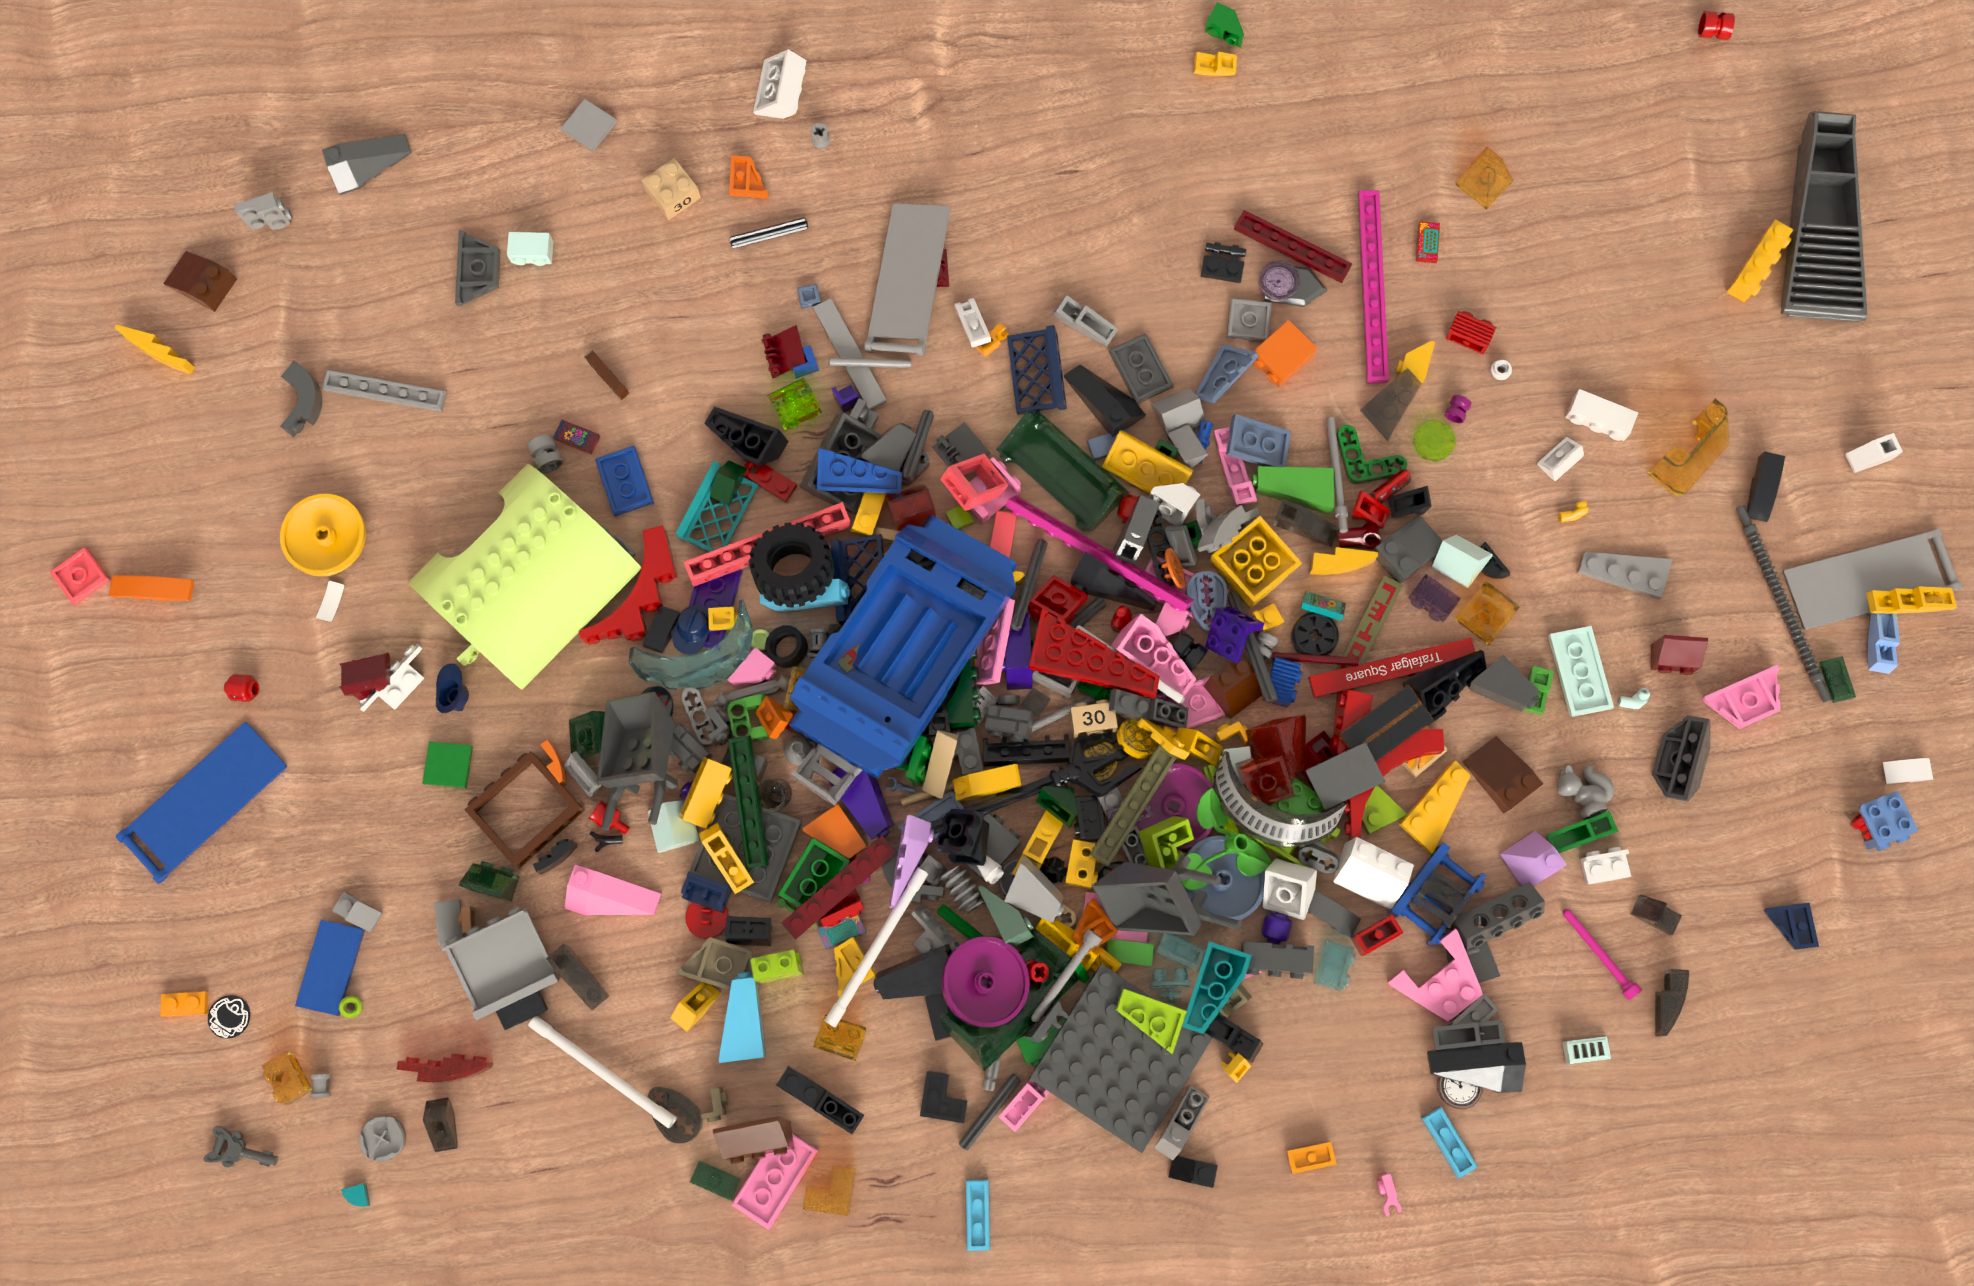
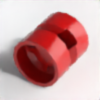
(1716, 25)

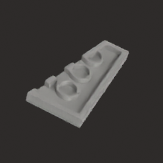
(1630, 572)

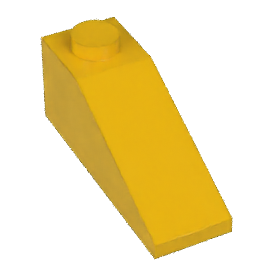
(867, 513)
(986, 783)
(726, 858)

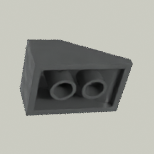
(1408, 549)

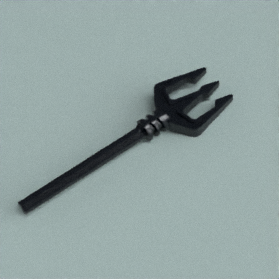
(1079, 770)

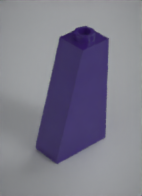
(867, 804)

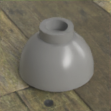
(797, 749)

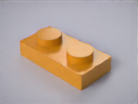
(184, 1004)
(1311, 1157)

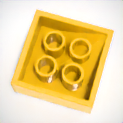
(1255, 562)

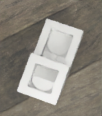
(1907, 770)

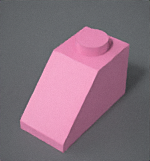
(1172, 621)
(754, 670)

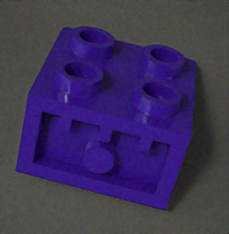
(1230, 632)

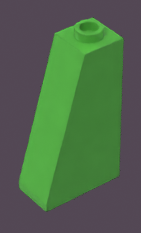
(1301, 485)

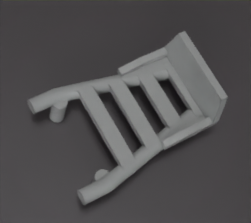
(811, 764)

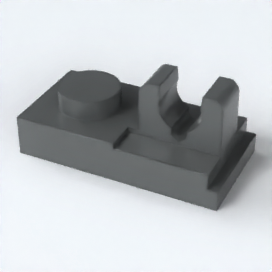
(1039, 1030)

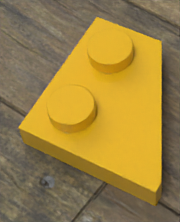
(1165, 737)
(848, 958)

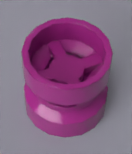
(1458, 408)

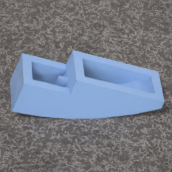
(1882, 642)

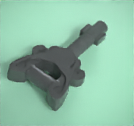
(235, 1150)

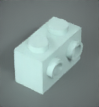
(530, 248)

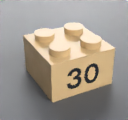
(671, 188)
(1092, 719)

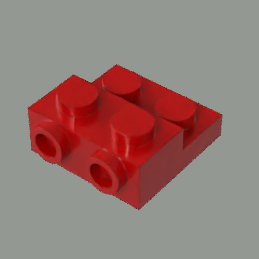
(1058, 598)

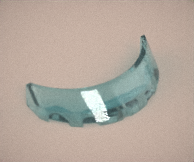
(702, 668)

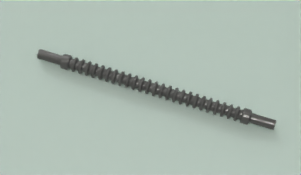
(1816, 676)

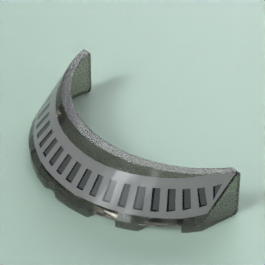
(1265, 822)

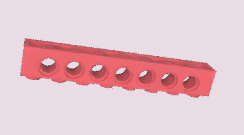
(737, 555)

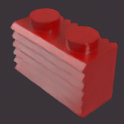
(1471, 332)
(1376, 935)

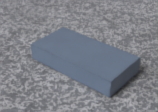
(1101, 445)

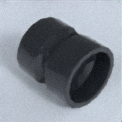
(1189, 651)

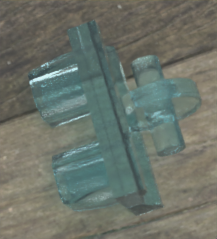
(1180, 981)

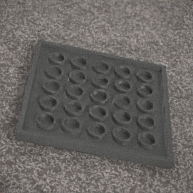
(1114, 1068)

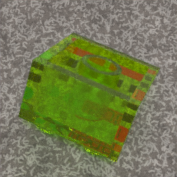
(794, 404)

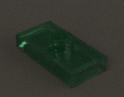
(1837, 679)
(715, 1180)

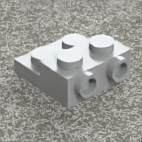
(264, 211)

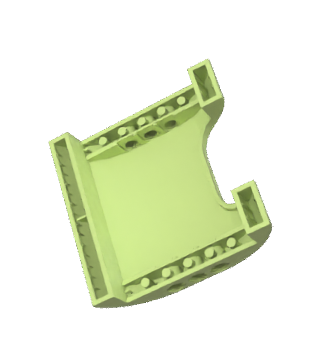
(527, 578)

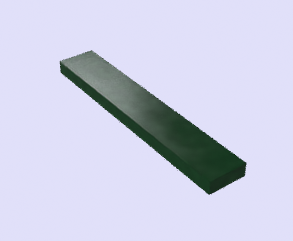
(748, 802)

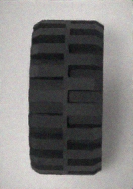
(787, 541)

